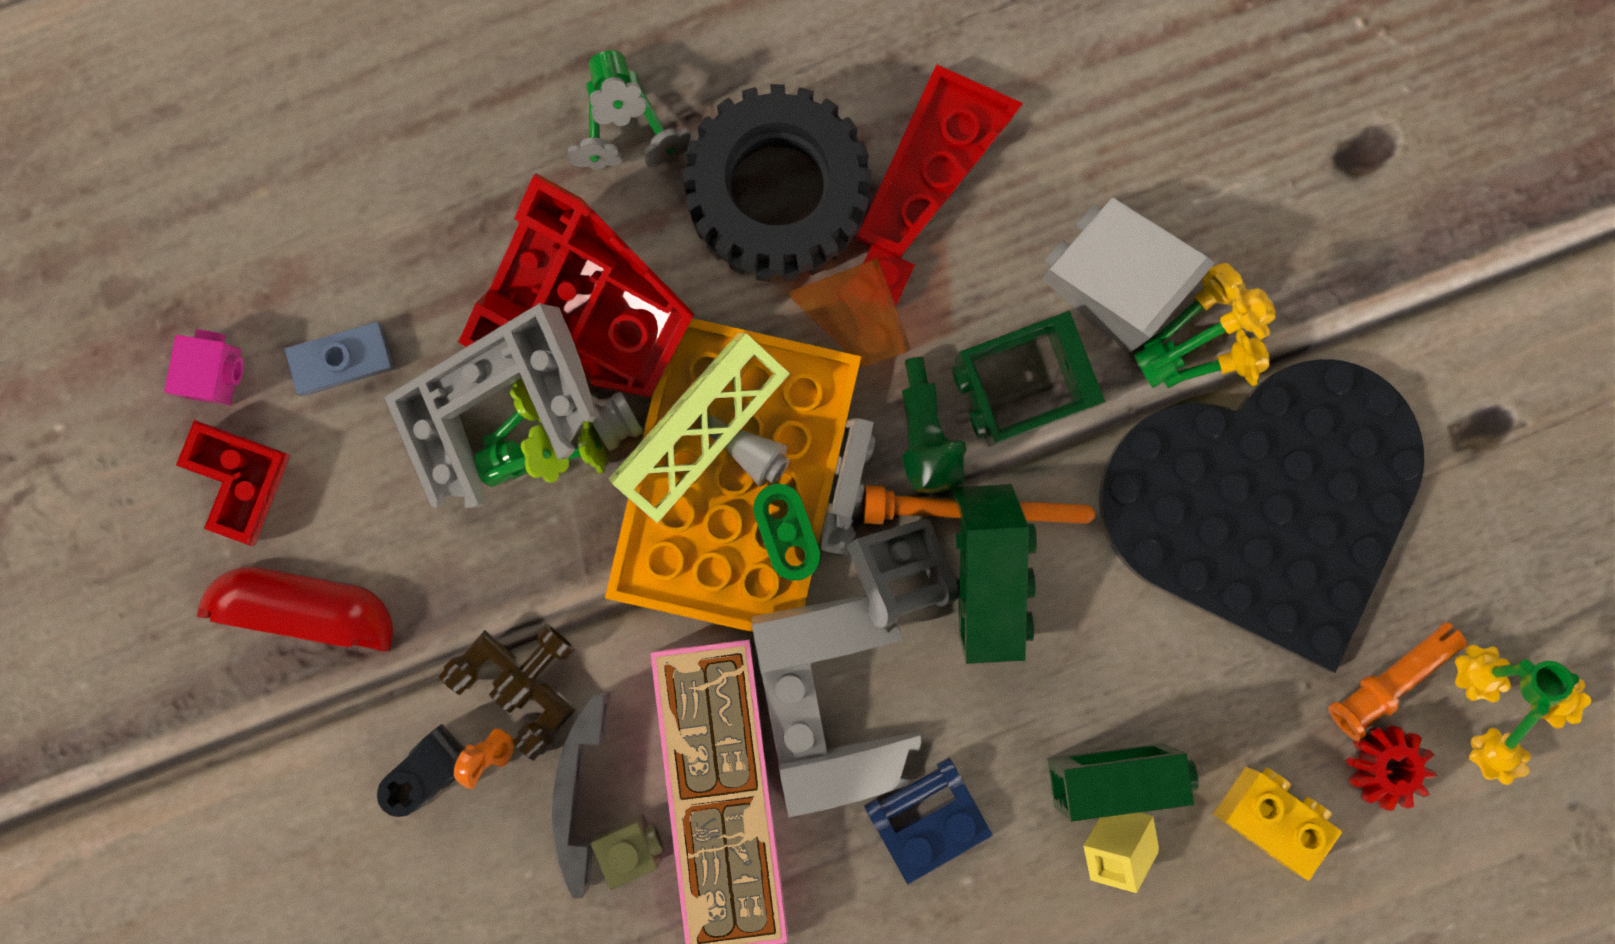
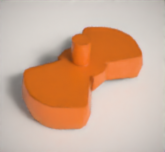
(474, 759)

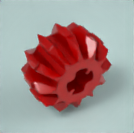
(1409, 770)

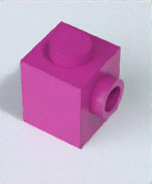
(204, 368)

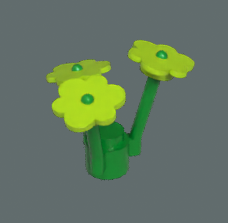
(536, 456)

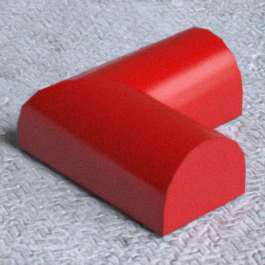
(248, 478)

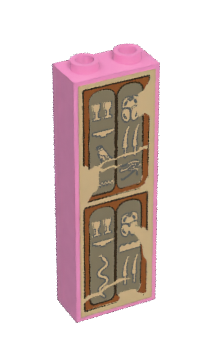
(719, 794)

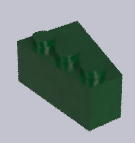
(994, 574)

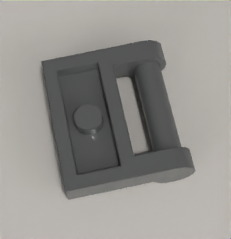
(898, 555)

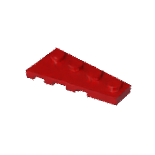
(939, 148)

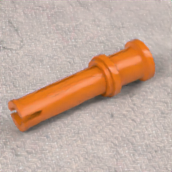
(1382, 693)

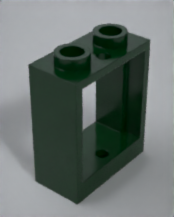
(1071, 360)
(1122, 781)

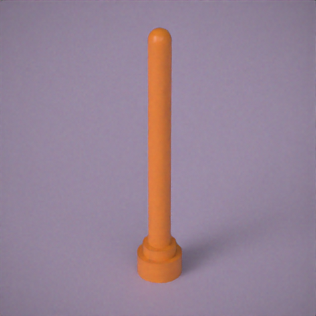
(883, 505)

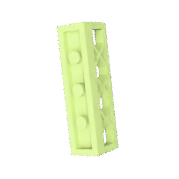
(682, 416)

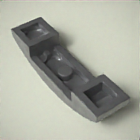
(576, 853)

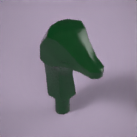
(931, 460)

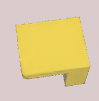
(1122, 850)

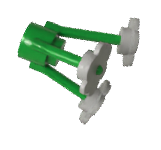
(615, 98)

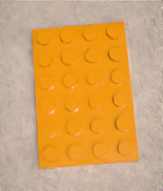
(708, 549)

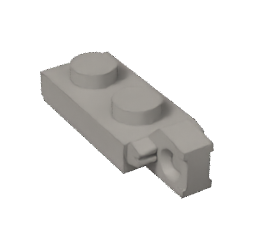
(847, 488)

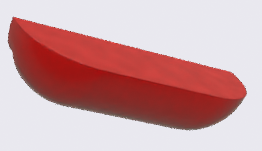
(298, 607)

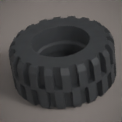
(777, 122)

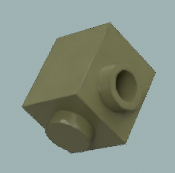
(628, 851)

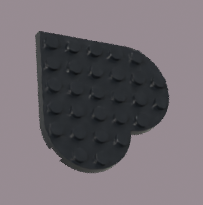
(1271, 507)

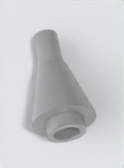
(758, 456)

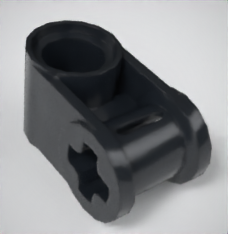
(428, 770)

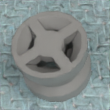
(616, 421)

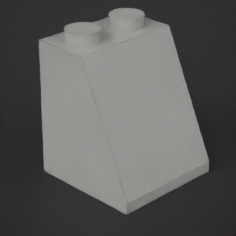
(1124, 273)

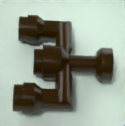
(517, 684)

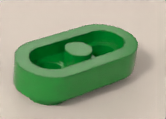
(786, 532)

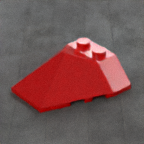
(611, 301)

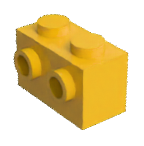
(1278, 822)

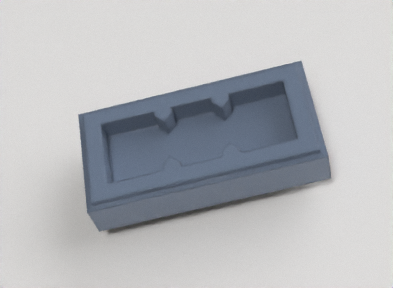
(339, 359)

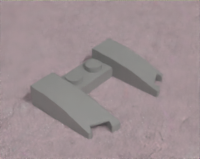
(428, 407)
(809, 772)

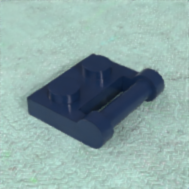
(936, 834)

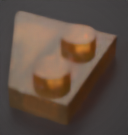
(856, 312)

